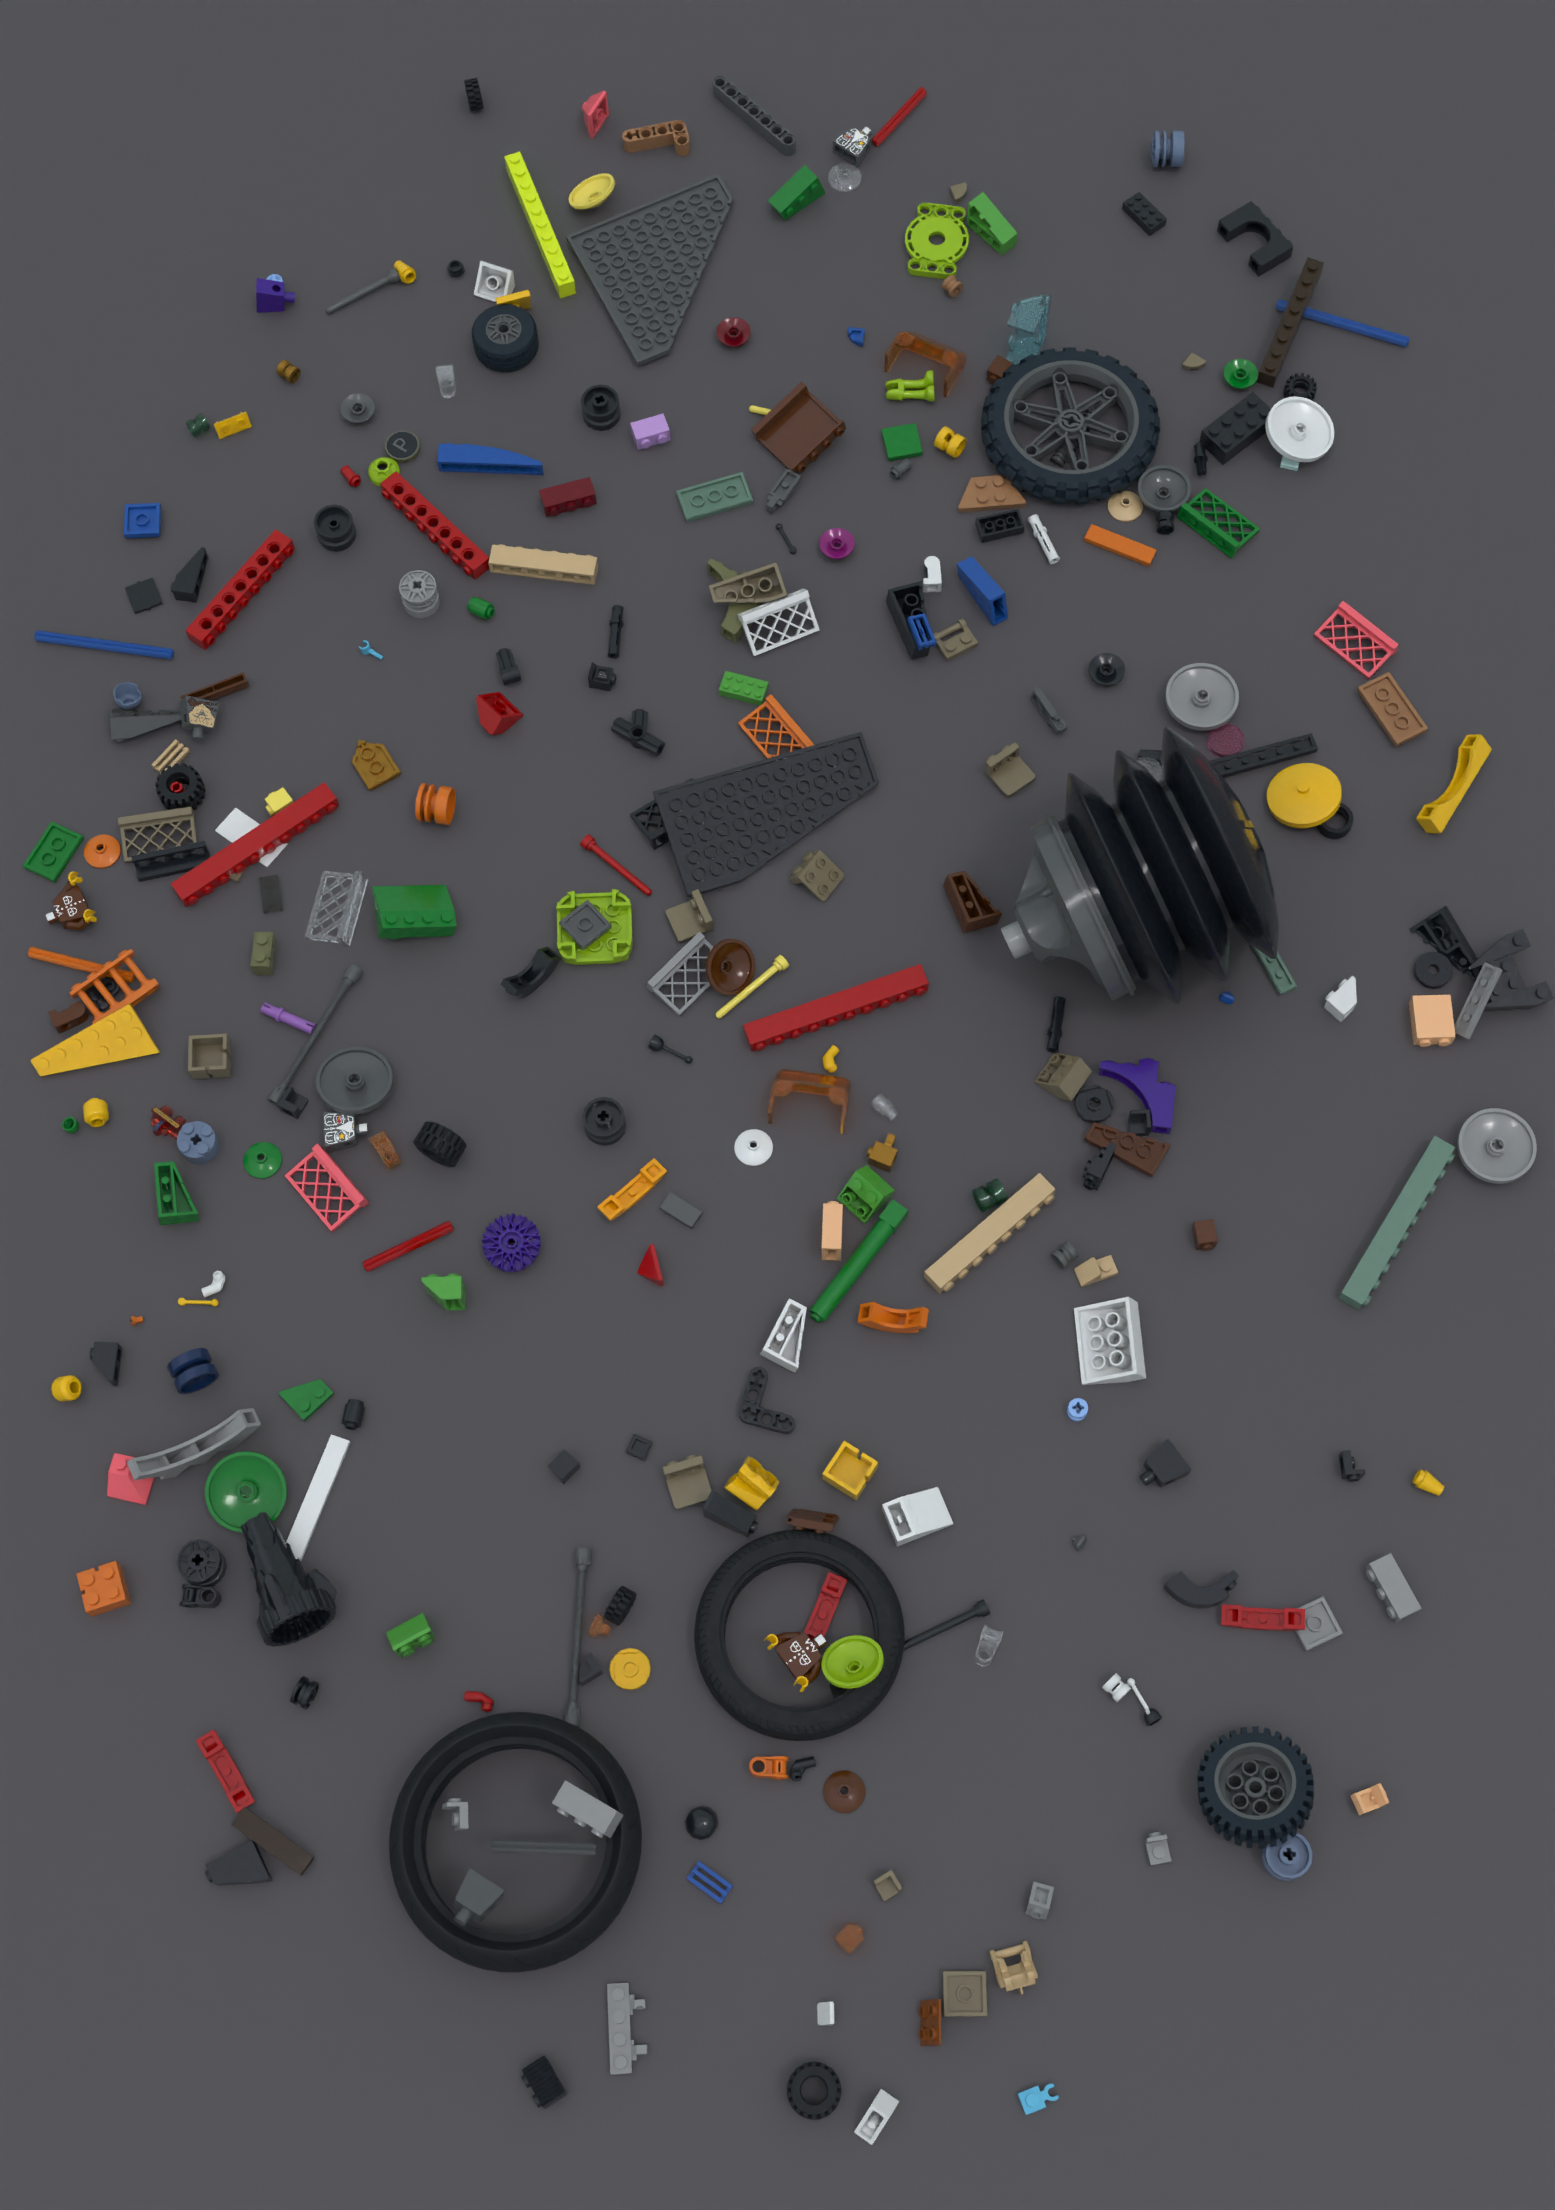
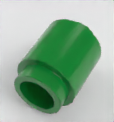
(481, 608)

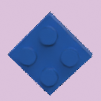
(142, 520)

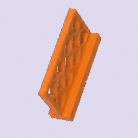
(781, 717)

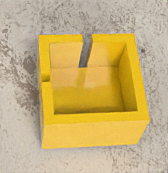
(848, 1472)

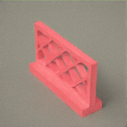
(1364, 627)
(336, 1174)

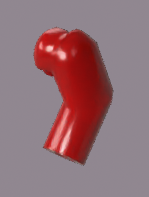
(487, 1702)

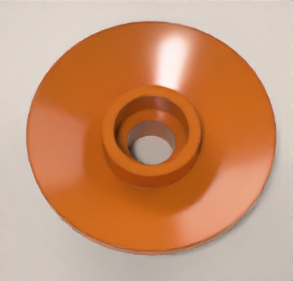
(105, 857)

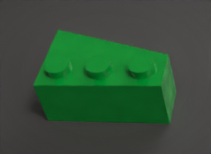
(797, 193)
(172, 1197)

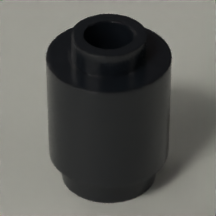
(353, 1414)

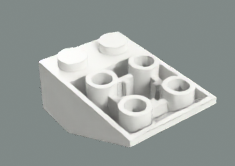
(916, 1515)

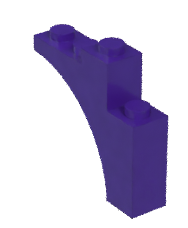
(1143, 1082)

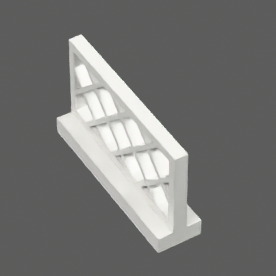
(771, 608)

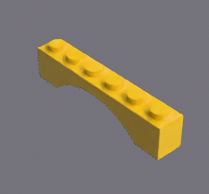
(1471, 757)

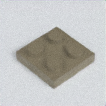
(964, 1994)

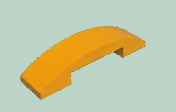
(633, 1191)

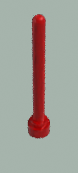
(589, 843)

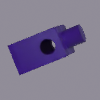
(272, 296)

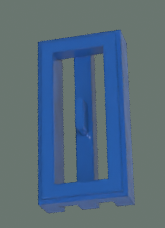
(925, 643)
(695, 1872)

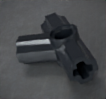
(638, 727)

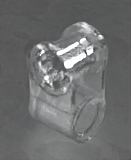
(446, 381)
(988, 1642)

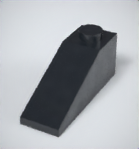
(190, 578)

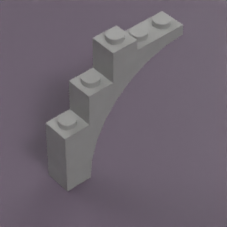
(198, 1450)

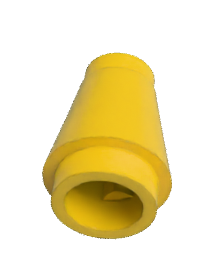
(405, 272)
(1427, 1482)

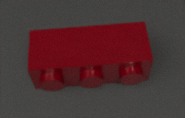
(568, 497)

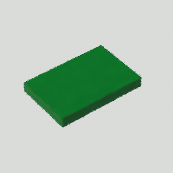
(53, 852)

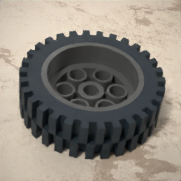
(1266, 1756)

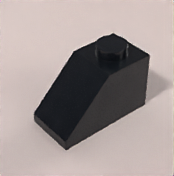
(107, 1359)

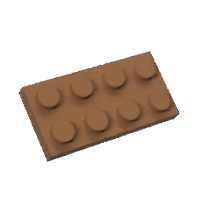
(1392, 709)

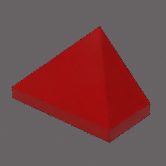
(650, 1267)

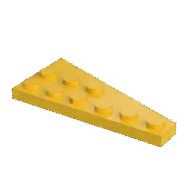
(106, 1041)

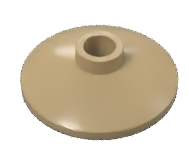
(1125, 512)

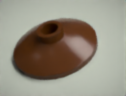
(838, 1801)

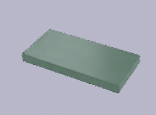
(714, 497)

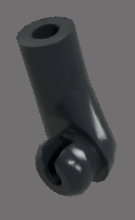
(799, 1767)

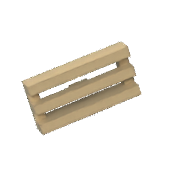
(169, 754)

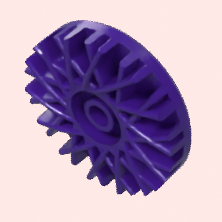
(508, 1230)

